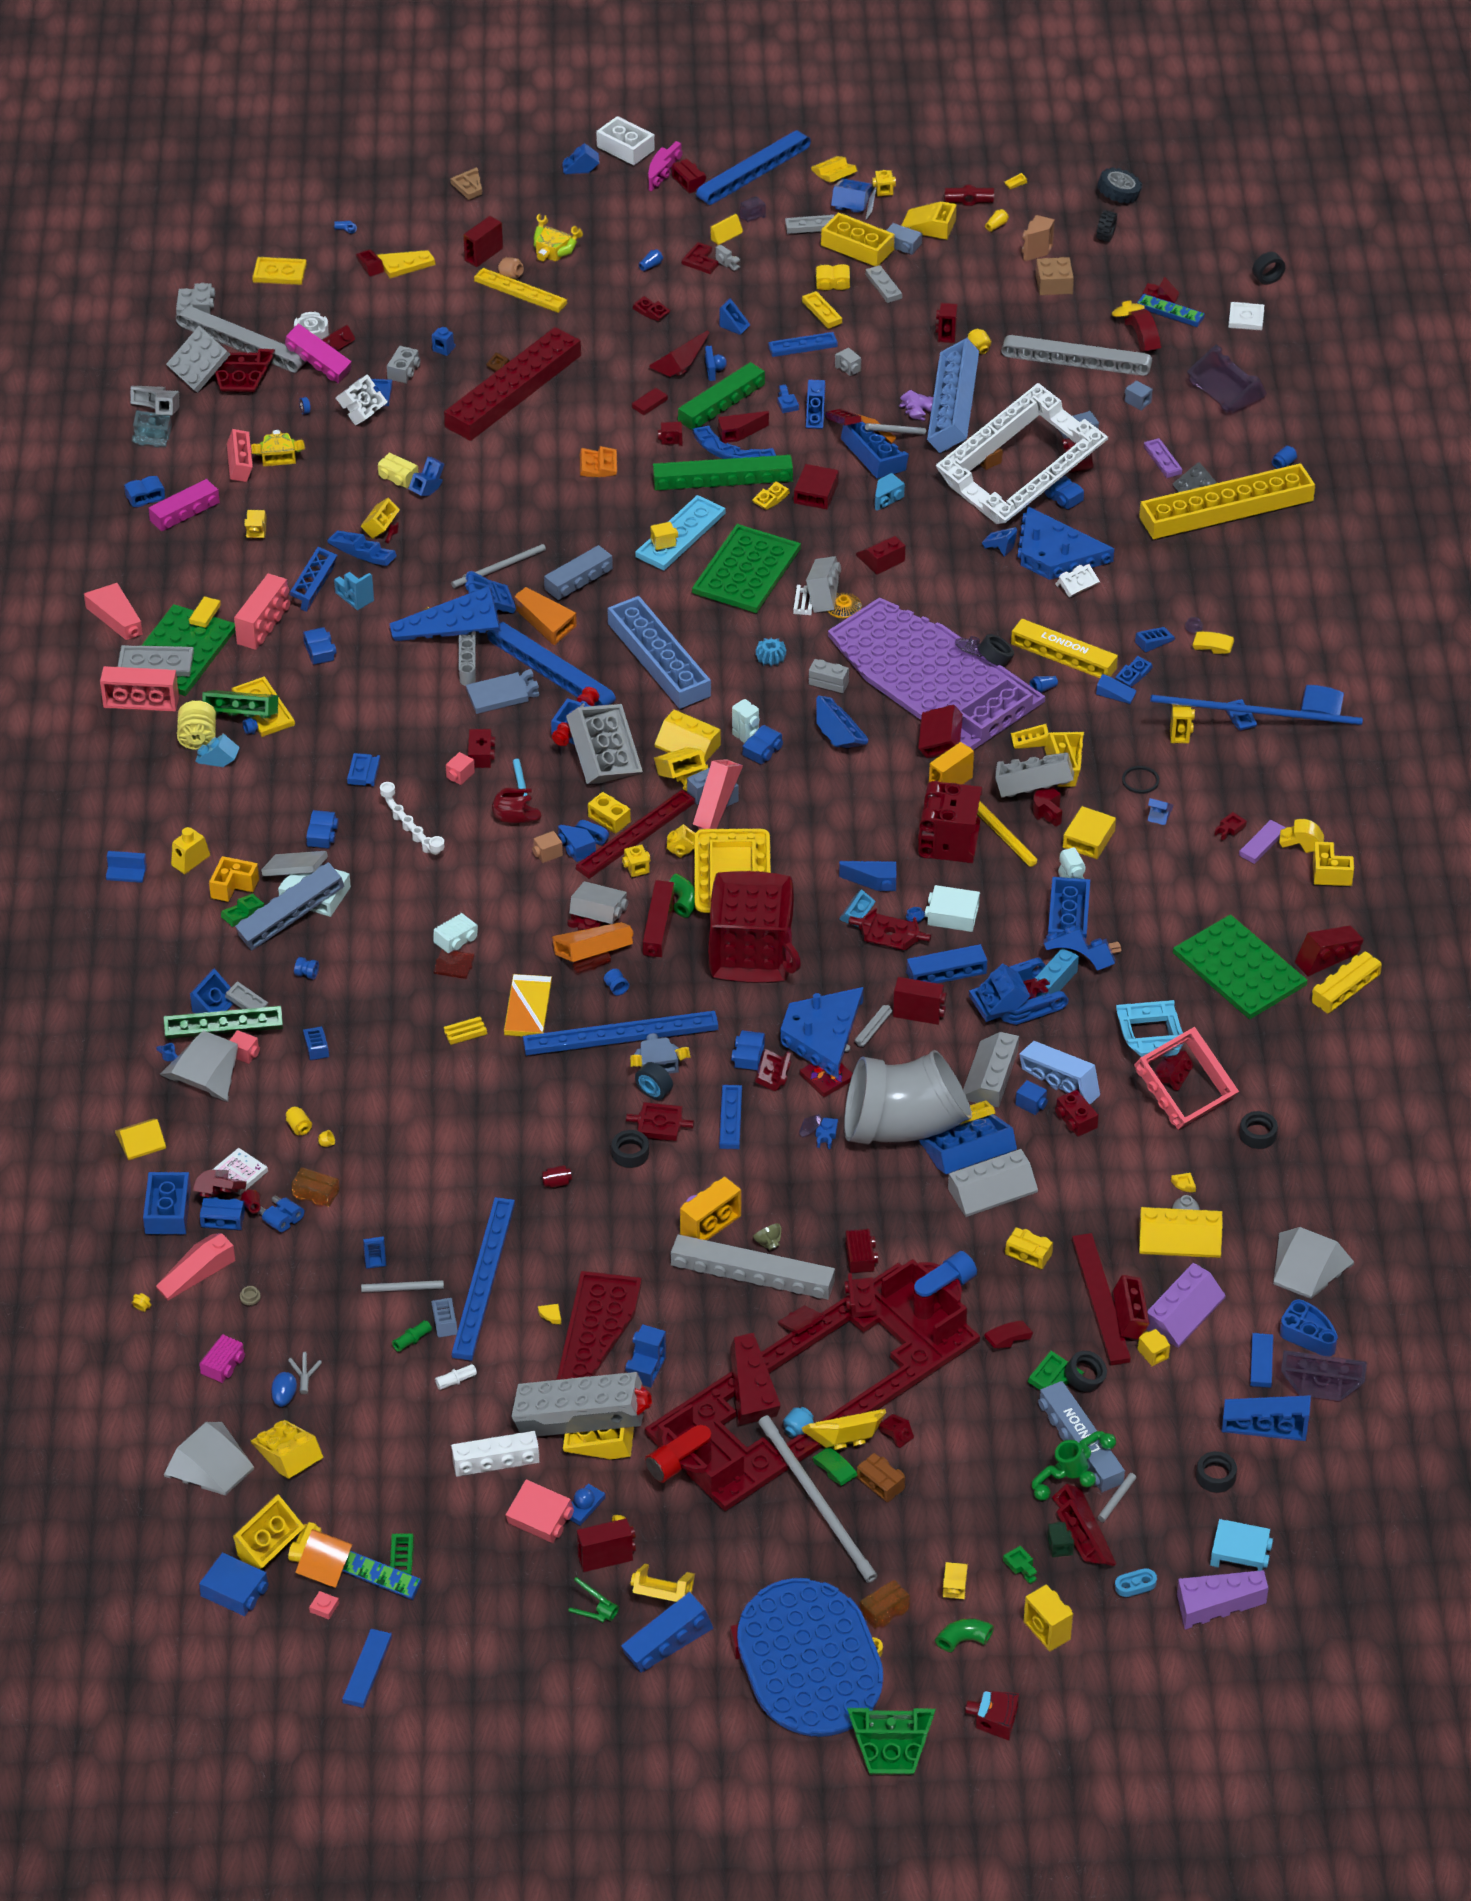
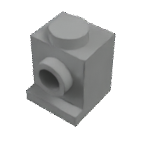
(848, 361)

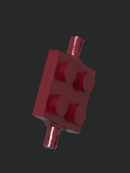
(660, 1121)

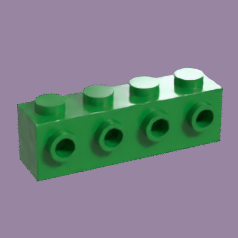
(243, 703)

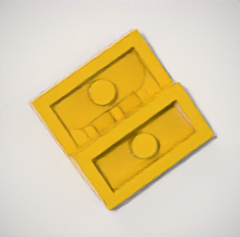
(834, 169)

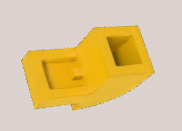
(255, 524)
(1302, 832)
(955, 1580)

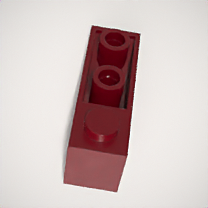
(737, 427)

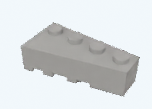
(1033, 774)

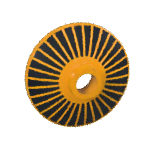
(845, 605)

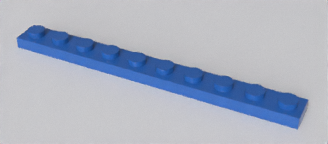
(619, 1032)
(483, 1279)

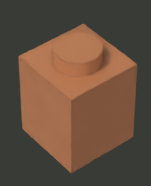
(547, 847)

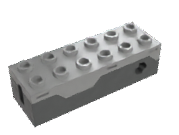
(581, 1404)

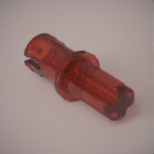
(591, 962)

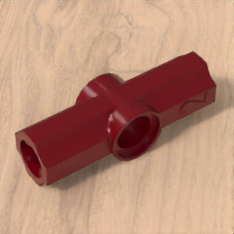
(969, 195)

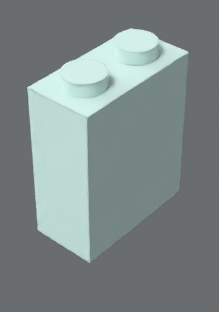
(952, 908)

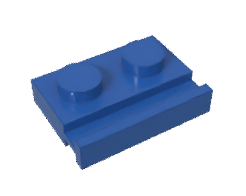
(363, 769)

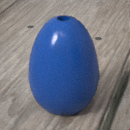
(283, 1388)

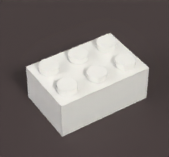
(625, 140)

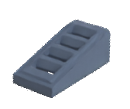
(444, 1318)

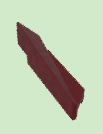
(1083, 1526)

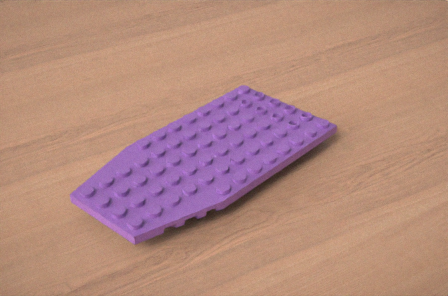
(926, 670)

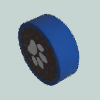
(304, 405)

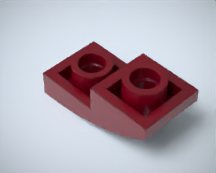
(651, 310)
(1005, 1334)

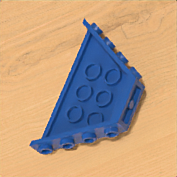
(1061, 545)
(821, 1027)

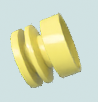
(196, 724)

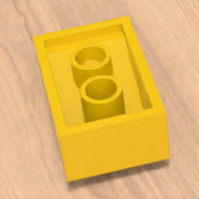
(601, 1443)

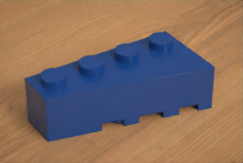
(873, 450)
(1268, 1417)
(668, 1633)

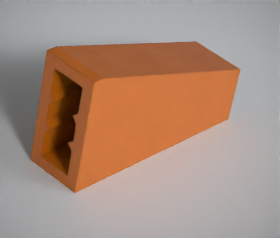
(545, 615)
(592, 941)

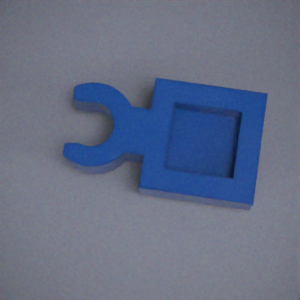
(826, 1131)

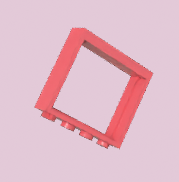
(1207, 1061)

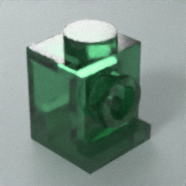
(1060, 1540)

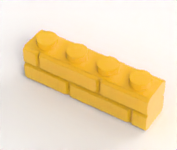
(1346, 982)

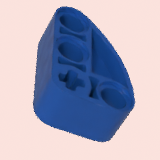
(1308, 1328)

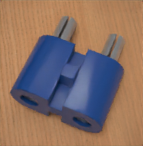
(283, 1214)

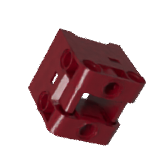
(949, 822)

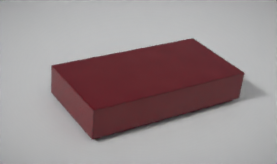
(649, 401)

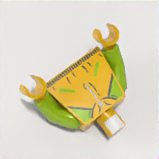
(554, 243)
(278, 449)

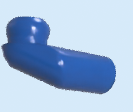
(348, 226)

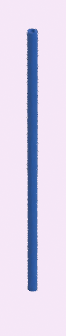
(1256, 709)

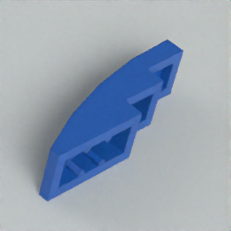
(359, 547)

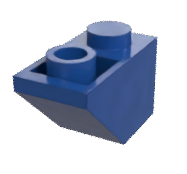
(581, 161)
(576, 841)

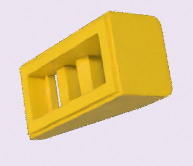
(1039, 733)

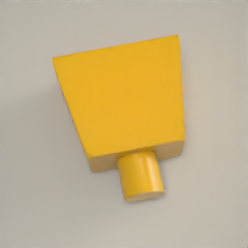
(189, 850)

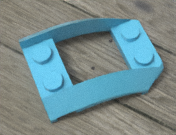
(1149, 1012)

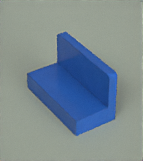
(126, 866)

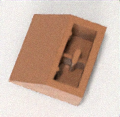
(1038, 238)

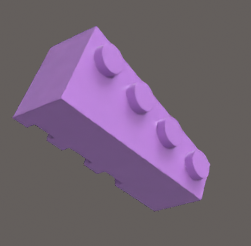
(1219, 1595)

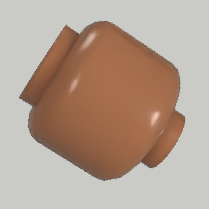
(511, 267)

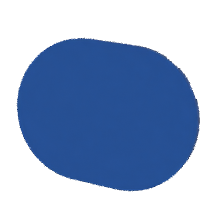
(809, 1656)

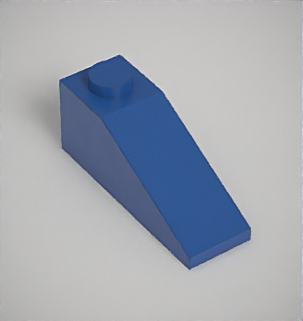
(871, 874)

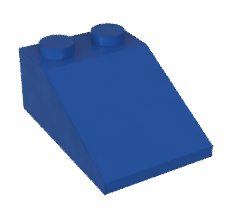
(851, 195)

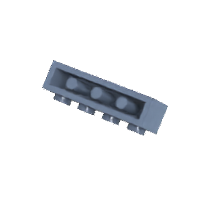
(578, 572)

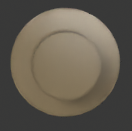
(250, 1295)

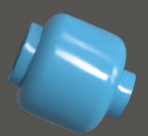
(796, 1420)

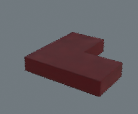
(698, 259)

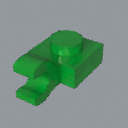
(1020, 1561)

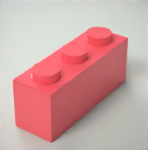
(239, 455)

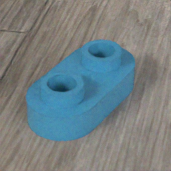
(1134, 1582)

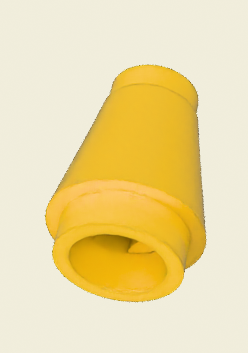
(997, 219)

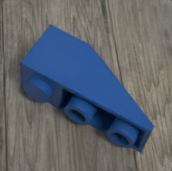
(815, 404)

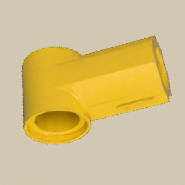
(298, 1547)

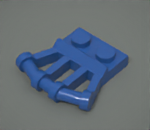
(500, 592)

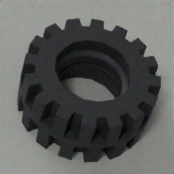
(1106, 225)

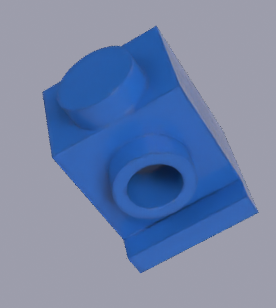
(444, 337)

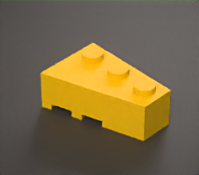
(1067, 743)

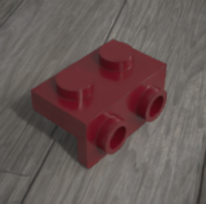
(1174, 1069)
(772, 1070)

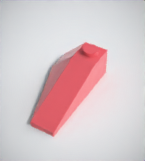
(197, 1264)

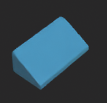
(858, 907)

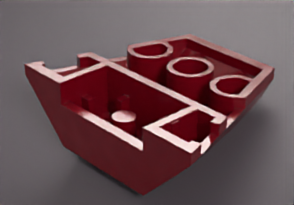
(243, 370)

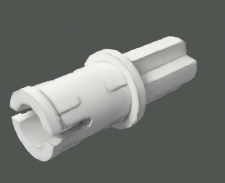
(455, 1377)

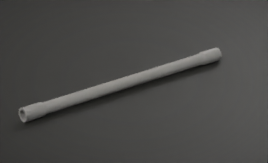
(862, 1564)

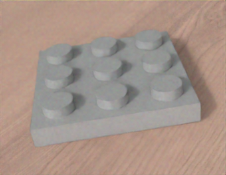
(198, 359)

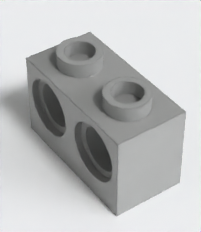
(403, 364)

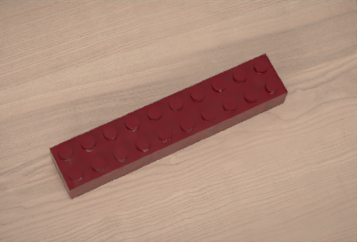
(512, 383)

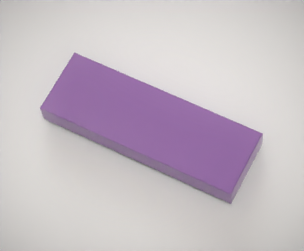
(1162, 458)
(1261, 842)

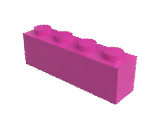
(318, 353)
(184, 505)

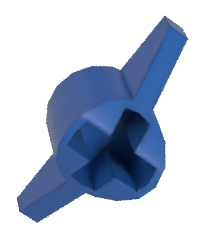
(168, 1052)

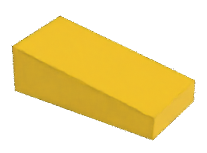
(1016, 181)

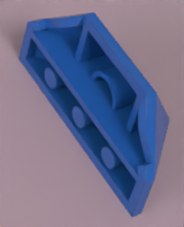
(838, 724)

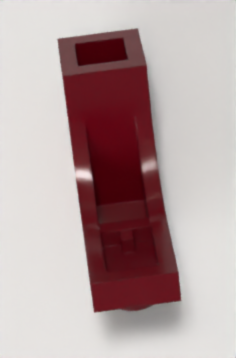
(1145, 329)

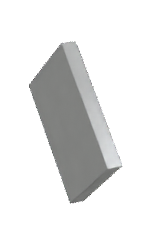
(294, 863)

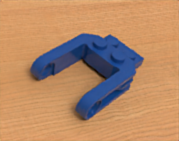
(1030, 1008)

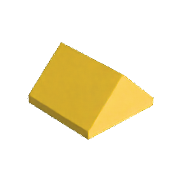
(141, 1138)

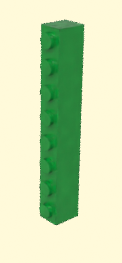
(722, 472)

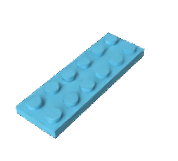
(691, 524)

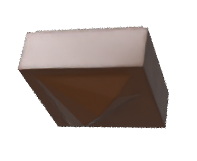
(497, 362)

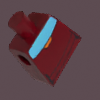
(995, 1712)

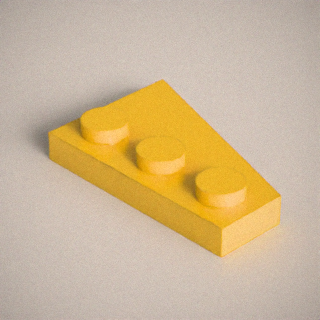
(406, 262)

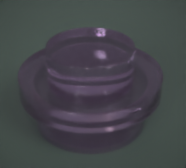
(1194, 625)

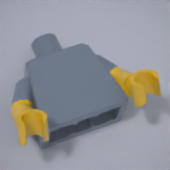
(659, 1052)

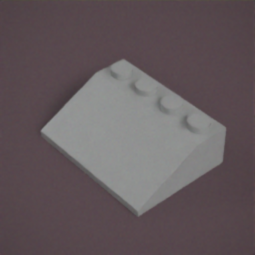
(603, 743)

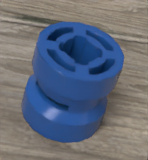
(306, 968)
(616, 982)

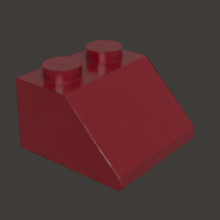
(883, 554)

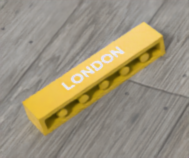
(1063, 649)

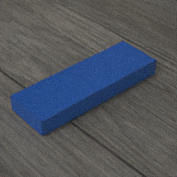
(1261, 1360)

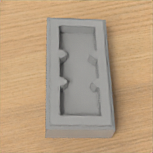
(244, 997)

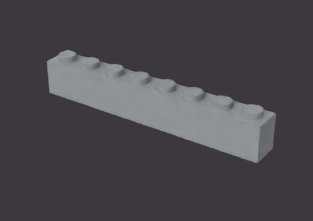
(753, 1266)

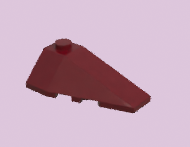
(680, 358)

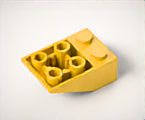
(932, 219)
(288, 1448)

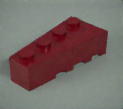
(752, 1381)

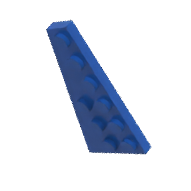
(456, 617)

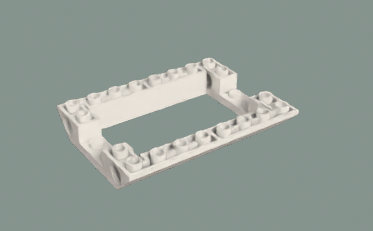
(1035, 402)

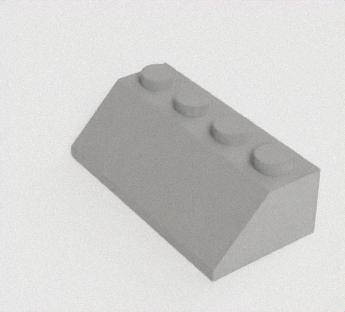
(991, 1068)
(992, 1183)

